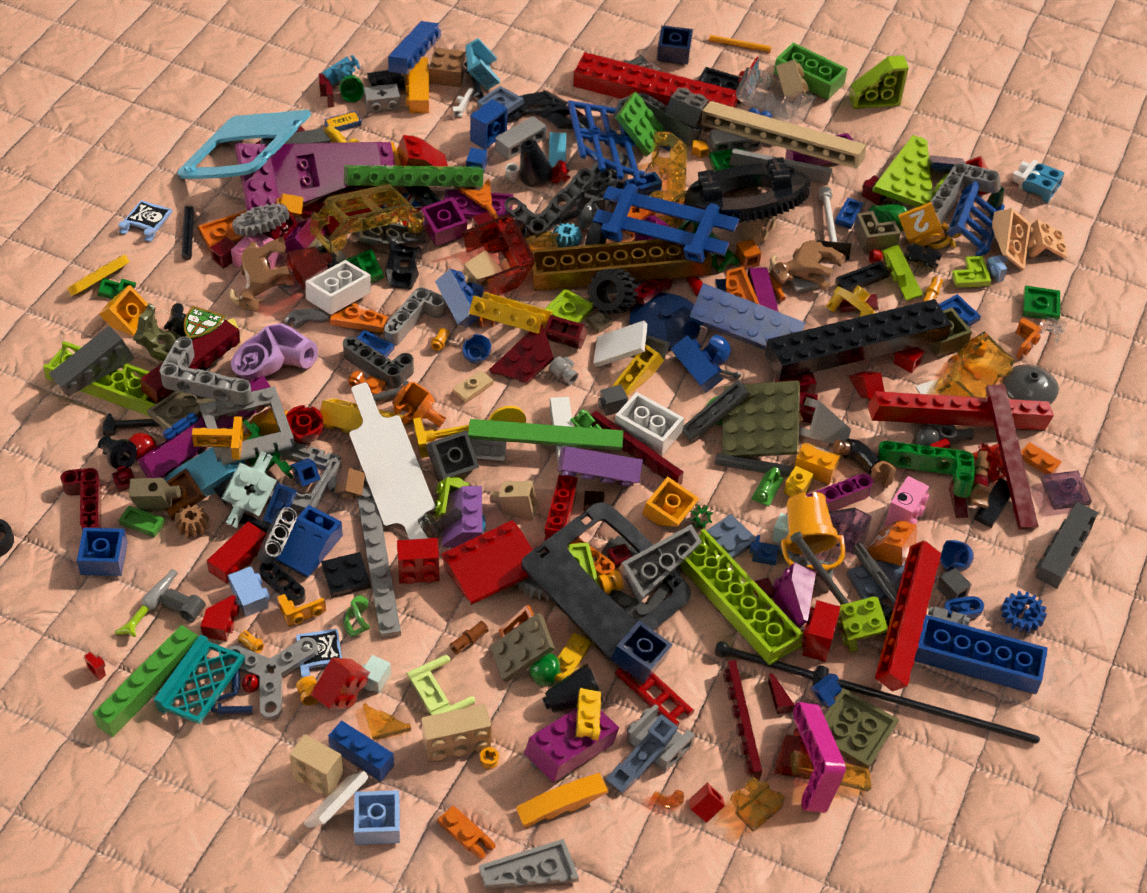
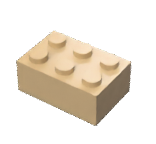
(456, 732)

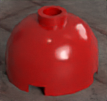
(305, 423)

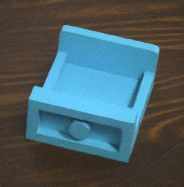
(478, 63)

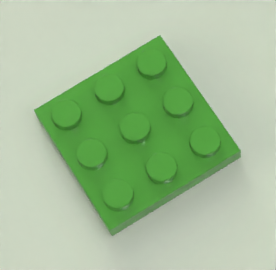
(639, 123)

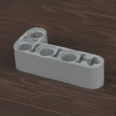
(420, 302)

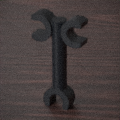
(477, 90)

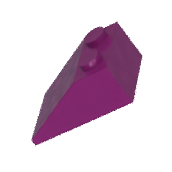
(794, 593)

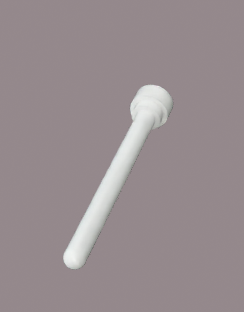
(825, 195)

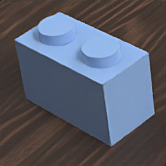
(248, 591)

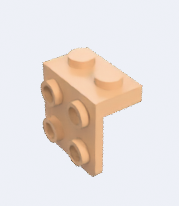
(1043, 237)

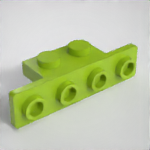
(902, 273)

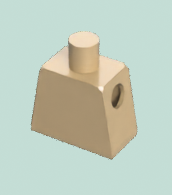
(479, 268)
(516, 499)

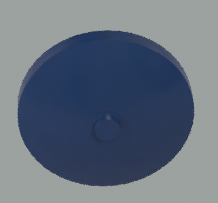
(666, 318)

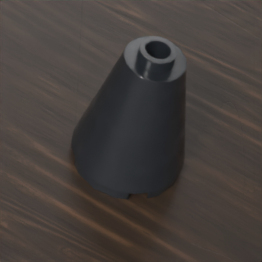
(534, 164)
(565, 693)

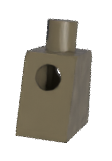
(152, 493)

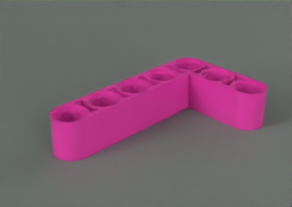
(824, 755)

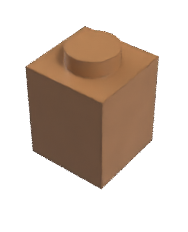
(349, 483)

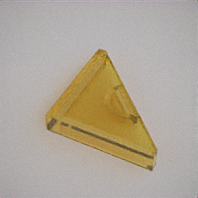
(383, 724)

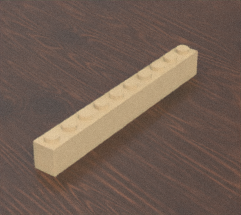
(784, 134)

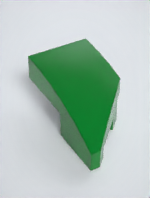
(110, 288)

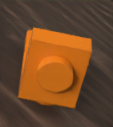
(1031, 333)

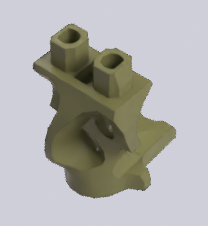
(149, 334)

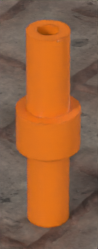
(777, 288)

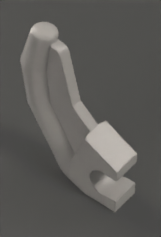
(301, 316)

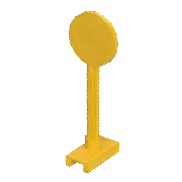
(505, 413)

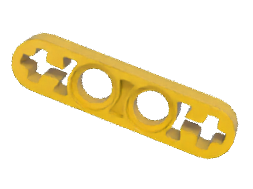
(98, 274)

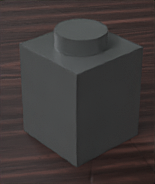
(612, 399)
(953, 584)

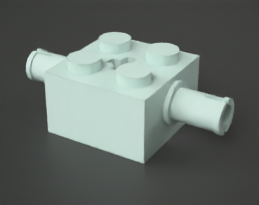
(237, 494)

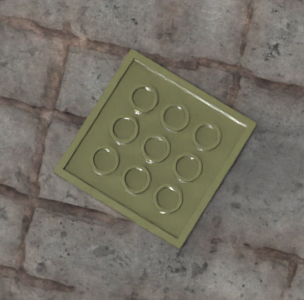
(764, 421)

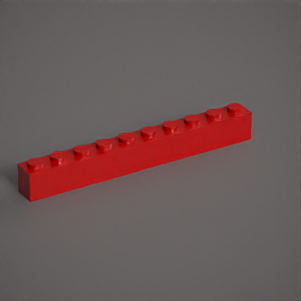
(954, 410)

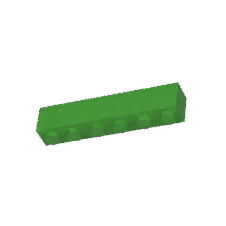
(143, 682)

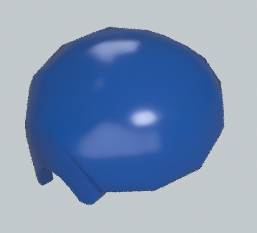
(476, 348)

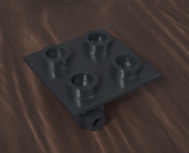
(385, 78)

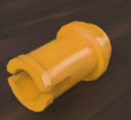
(438, 342)
(254, 644)

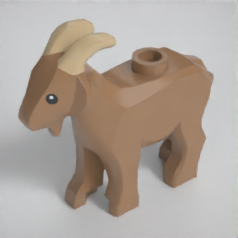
(807, 264)
(259, 273)

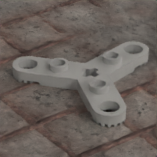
(282, 664)

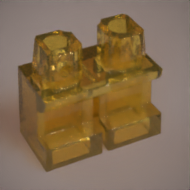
(758, 804)

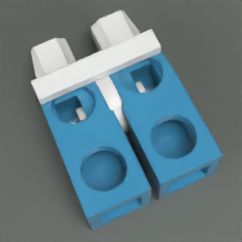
(1038, 179)

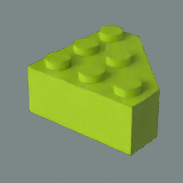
(880, 85)

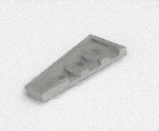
(535, 866)

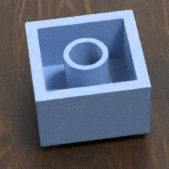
(377, 817)

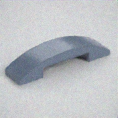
(643, 755)

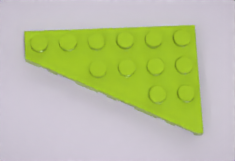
(908, 175)

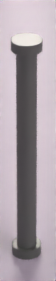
(797, 538)

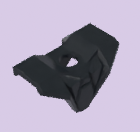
(402, 276)

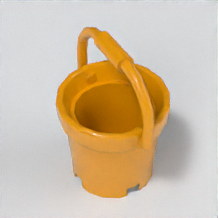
(813, 520)

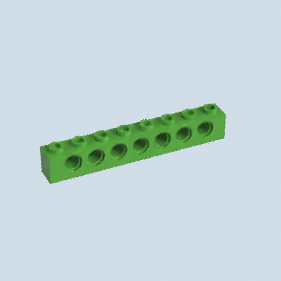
(413, 175)

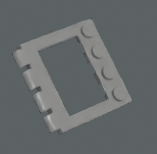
(264, 397)
(330, 463)

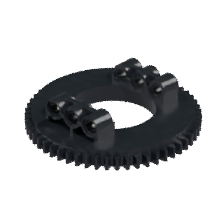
(787, 190)

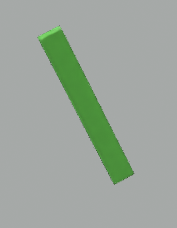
(545, 434)

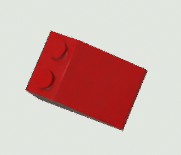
(417, 152)

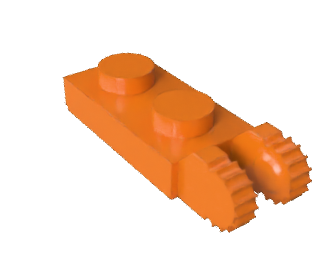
(465, 831)

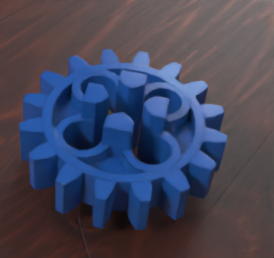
(1020, 601)

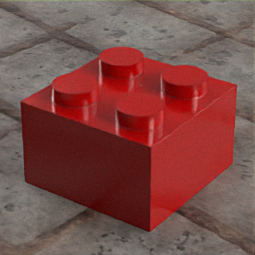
(418, 560)
(820, 630)
(340, 683)

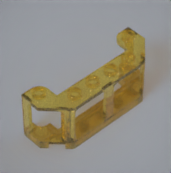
(675, 170)
(398, 210)

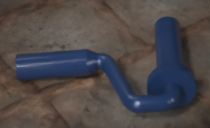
(229, 710)

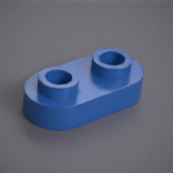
(963, 606)

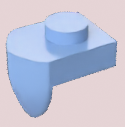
(996, 267)

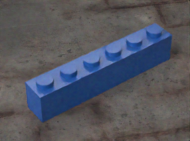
(414, 47)

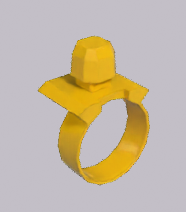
(946, 241)

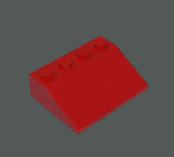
(488, 562)

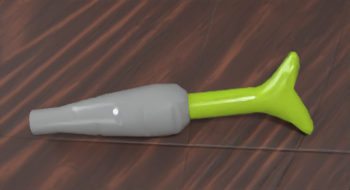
(149, 603)

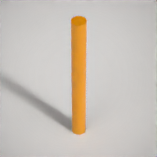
(740, 43)

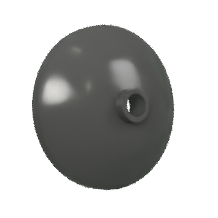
(1031, 383)

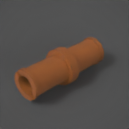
(468, 637)

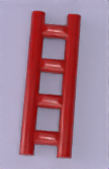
(667, 694)

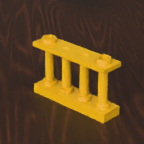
(509, 312)

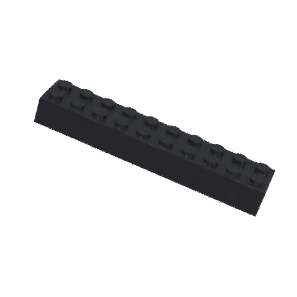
(857, 339)

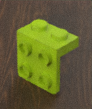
(861, 620)

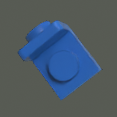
(764, 552)

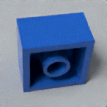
(488, 123)
(102, 551)

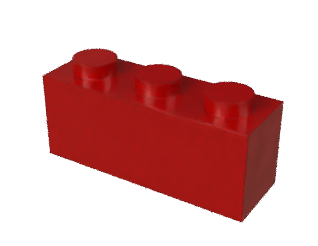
(236, 552)

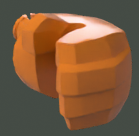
(417, 403)

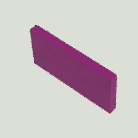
(470, 208)

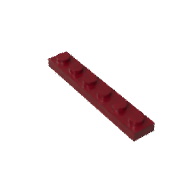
(640, 451)
(744, 726)

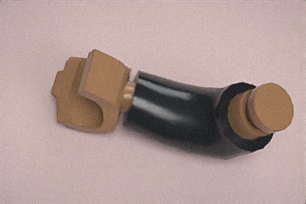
(861, 454)

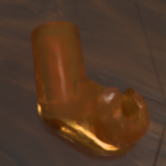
(668, 801)

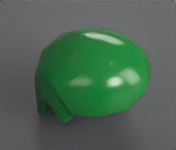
(351, 88)
(545, 670)

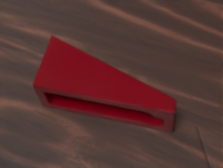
(959, 504)
(781, 700)

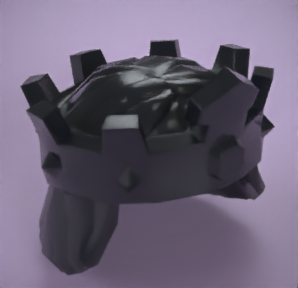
(176, 320)

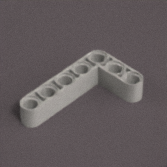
(957, 180)

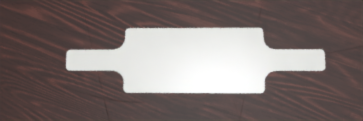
(390, 466)

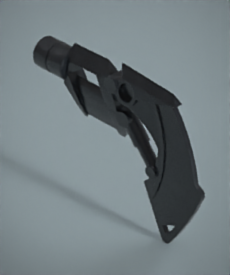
(551, 108)

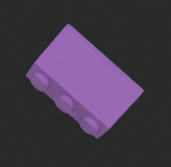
(469, 501)

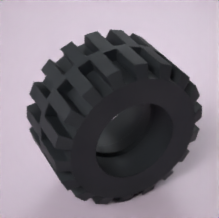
(599, 294)

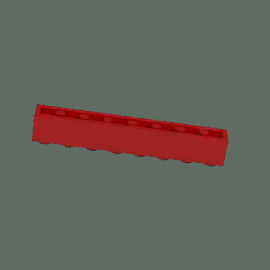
(908, 616)

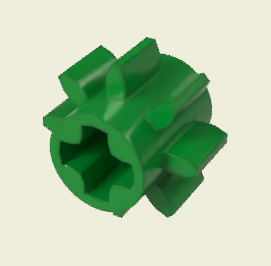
(703, 511)

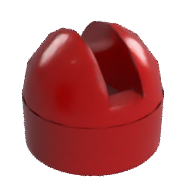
(875, 256)
(254, 683)

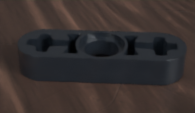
(280, 574)

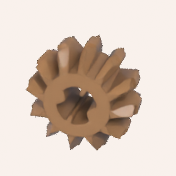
(191, 521)

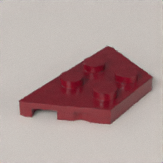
(525, 358)

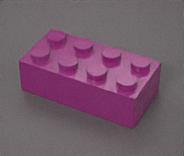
(558, 749)

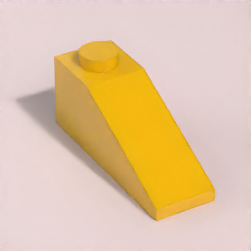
(639, 370)

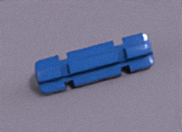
(180, 426)

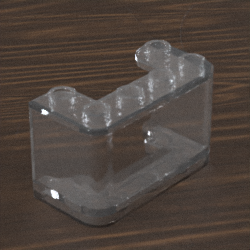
(754, 92)

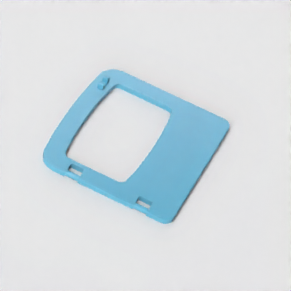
(253, 126)

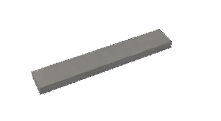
(813, 172)

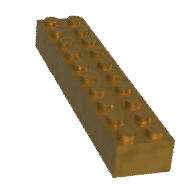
(642, 259)

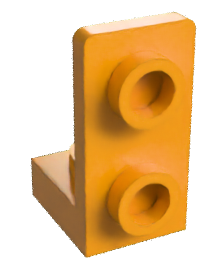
(298, 615)

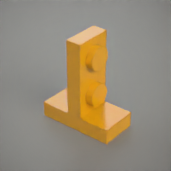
(221, 437)

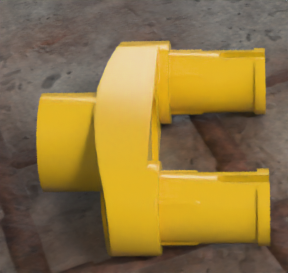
(856, 298)

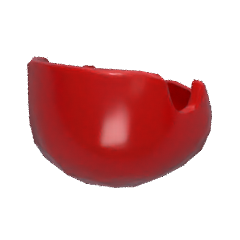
(143, 443)

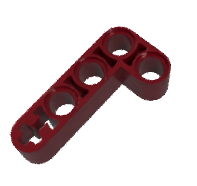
(87, 485)

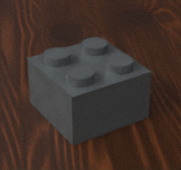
(686, 106)
(452, 455)

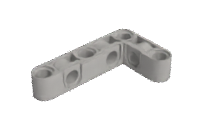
(179, 377)

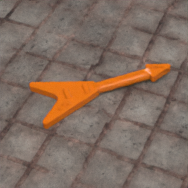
(481, 197)

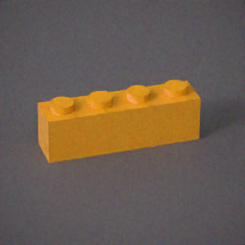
(418, 87)

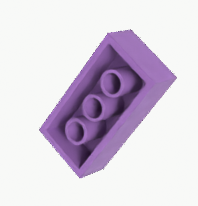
(599, 465)

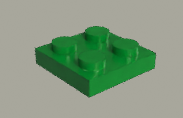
(1041, 302)

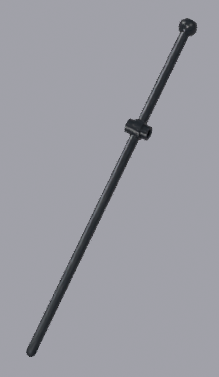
(723, 649)

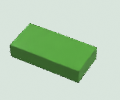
(141, 521)

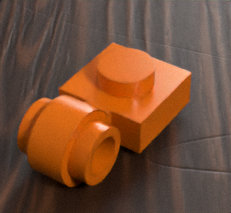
(376, 385)

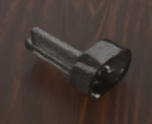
(434, 528)

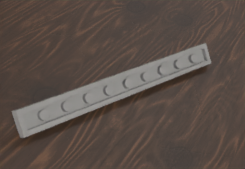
(378, 564)

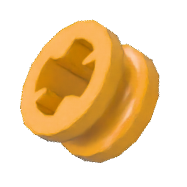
(486, 763)

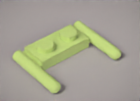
(430, 691)

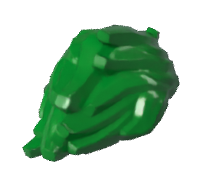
(888, 213)

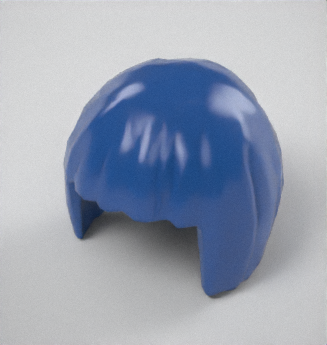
(718, 349)
(956, 555)

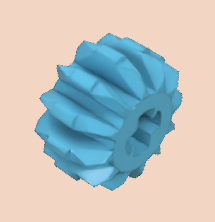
(568, 235)

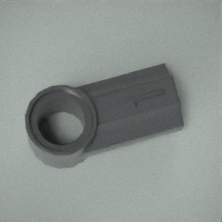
(186, 606)

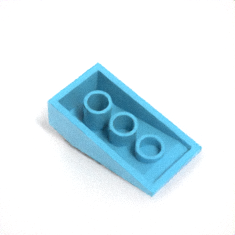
(206, 471)

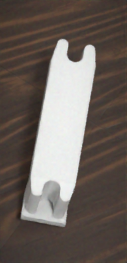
(463, 101)

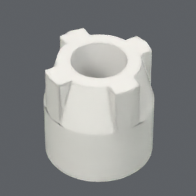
(511, 172)

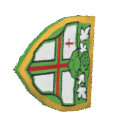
(201, 322)

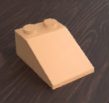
(1012, 235)

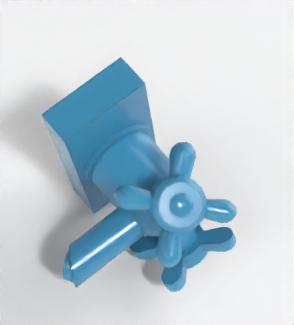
(341, 69)

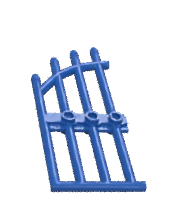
(609, 138)

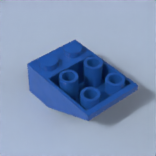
(310, 540)

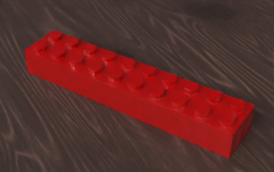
(623, 79)

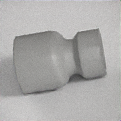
(562, 368)

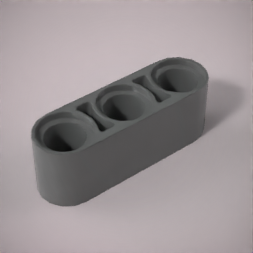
(271, 541)

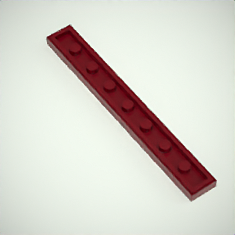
(1011, 457)

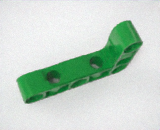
(928, 458)

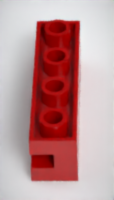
(561, 505)

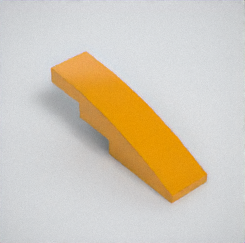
(562, 798)

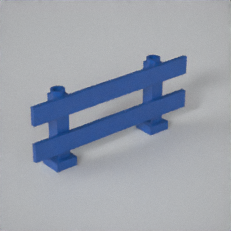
(694, 242)

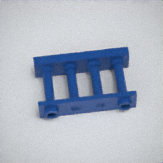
(962, 215)

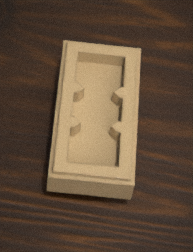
(473, 386)

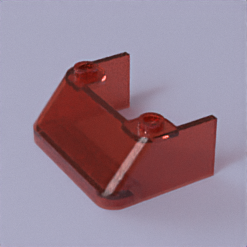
(504, 236)

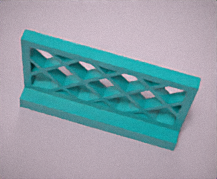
(183, 675)

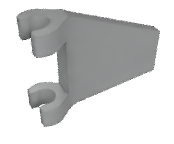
(825, 424)

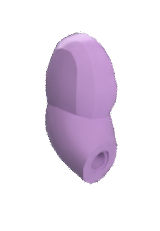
(270, 350)

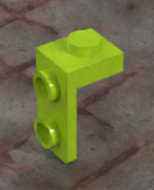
(443, 489)

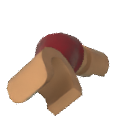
(980, 489)

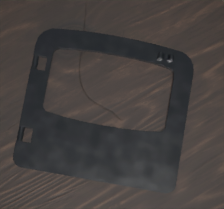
(580, 595)

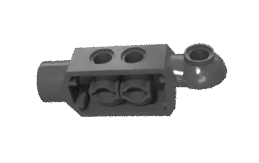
(594, 198)

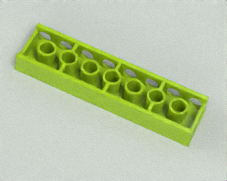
(116, 387)
(739, 602)

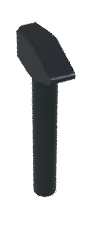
(110, 424)

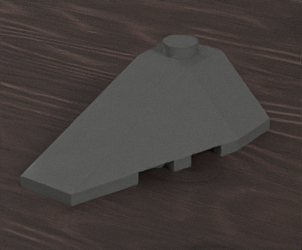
(386, 234)

